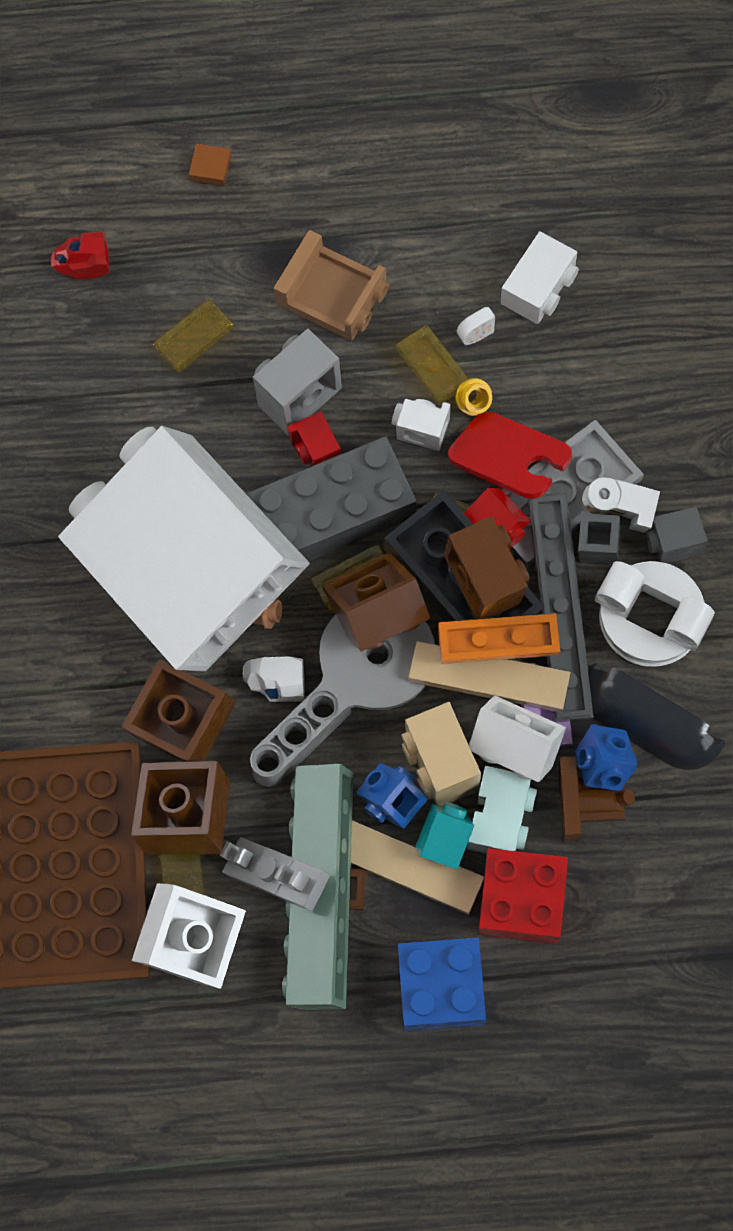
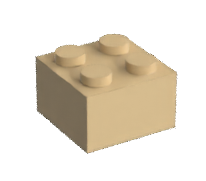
(442, 755)

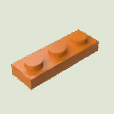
(498, 638)

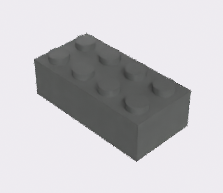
(339, 500)

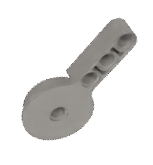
(346, 683)

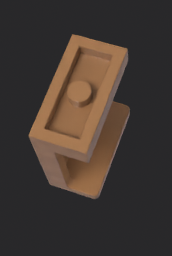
(330, 288)

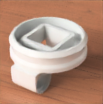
(665, 583)

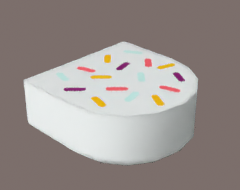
(476, 326)

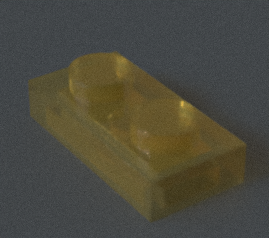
(432, 364)

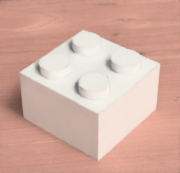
(188, 935)

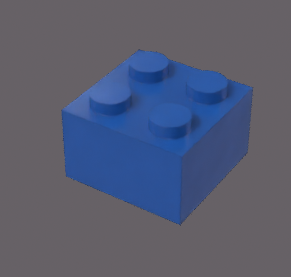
(441, 984)

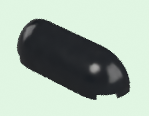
(651, 720)

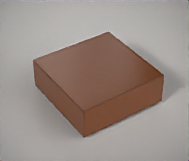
(210, 164)

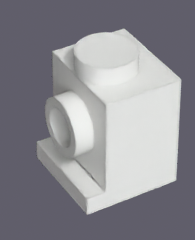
(421, 422)

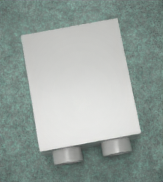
(180, 547)

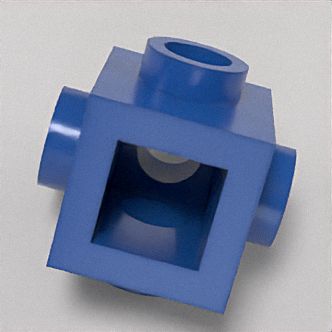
(606, 758)
(391, 795)

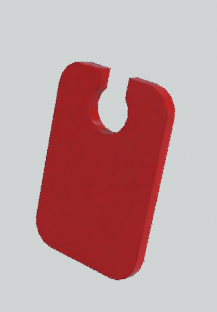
(503, 450)

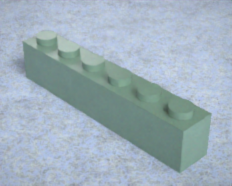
(321, 839)

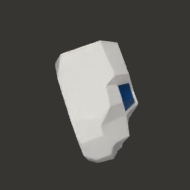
(276, 678)

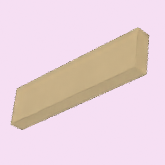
(502, 678)
(405, 867)

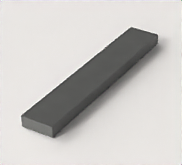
(560, 595)

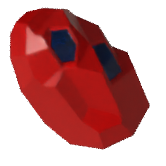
(82, 256)

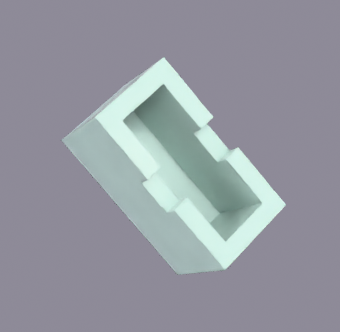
(504, 803)

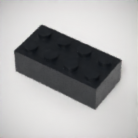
(420, 548)

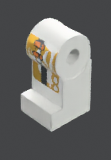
(623, 500)

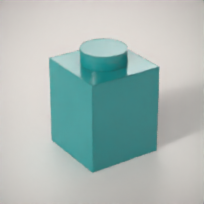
(445, 834)

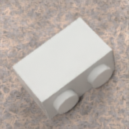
(539, 278)
(516, 739)

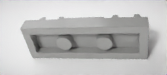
(274, 873)

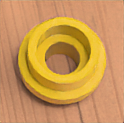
(483, 398)

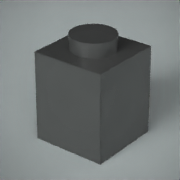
(677, 535)
(599, 538)

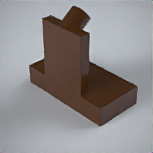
(586, 803)

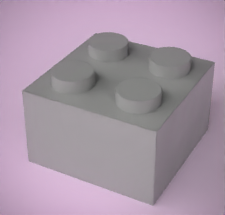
(297, 380)

